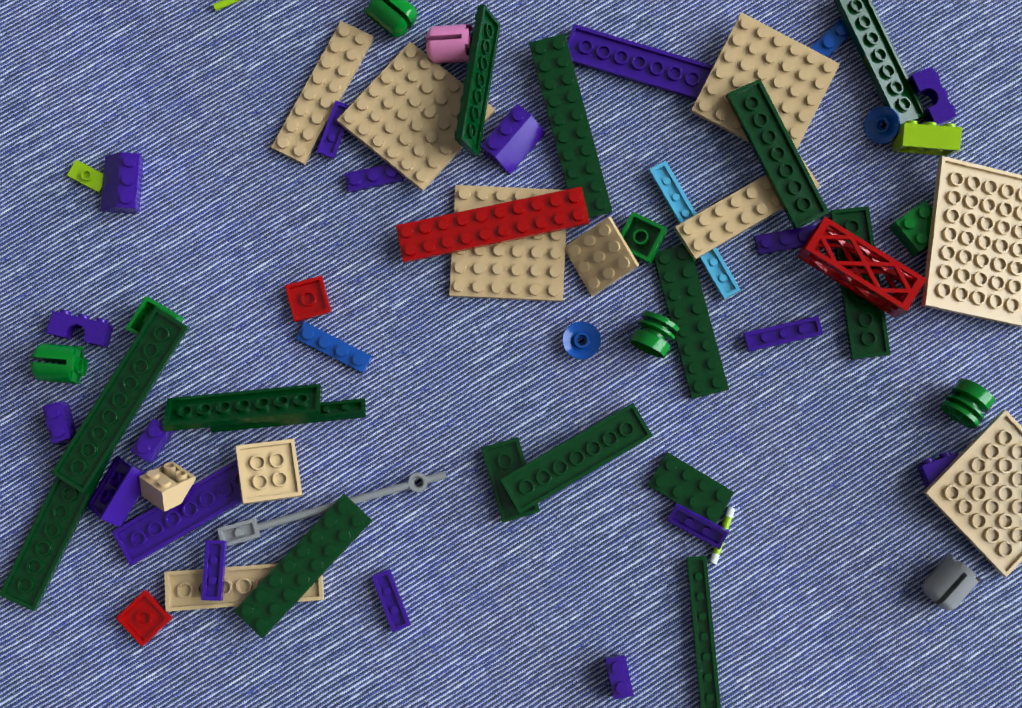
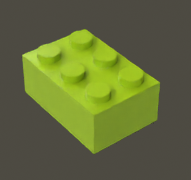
(928, 138)

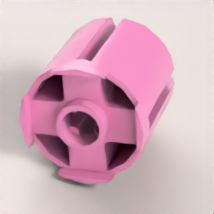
(449, 43)

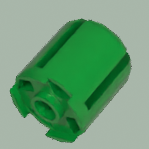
(392, 15)
(70, 355)

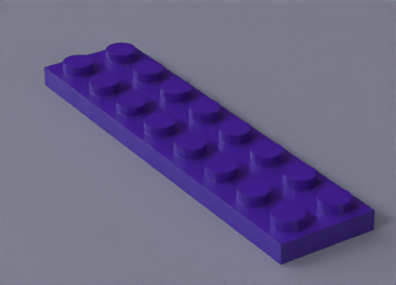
(637, 62)
(201, 504)

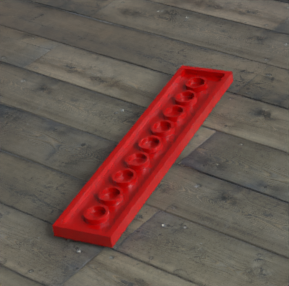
(492, 224)

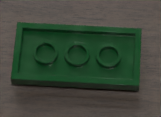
(501, 461)
(690, 488)

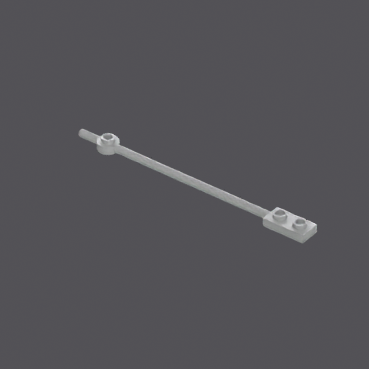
(251, 528)

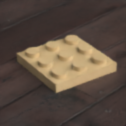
(601, 256)
(268, 471)

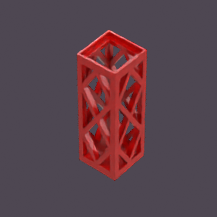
(869, 257)

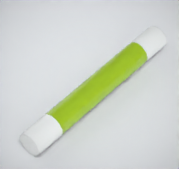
(725, 524)

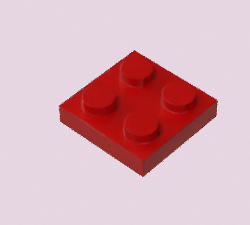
(308, 299)
(144, 618)

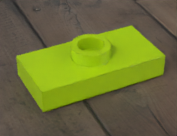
(86, 175)

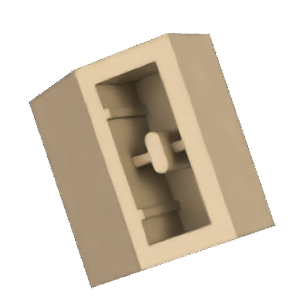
(166, 485)

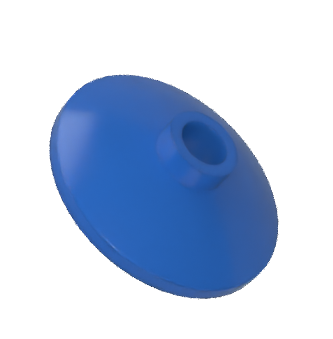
(875, 124)
(588, 333)

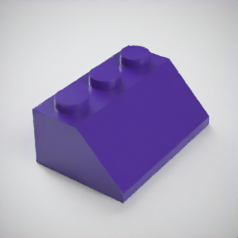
(512, 139)
(122, 183)
(117, 492)

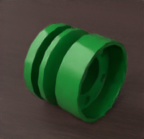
(655, 332)
(967, 403)

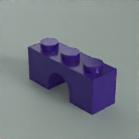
(928, 83)
(64, 324)

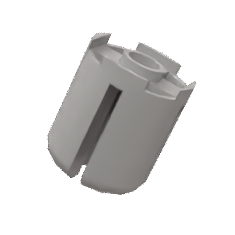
(949, 583)

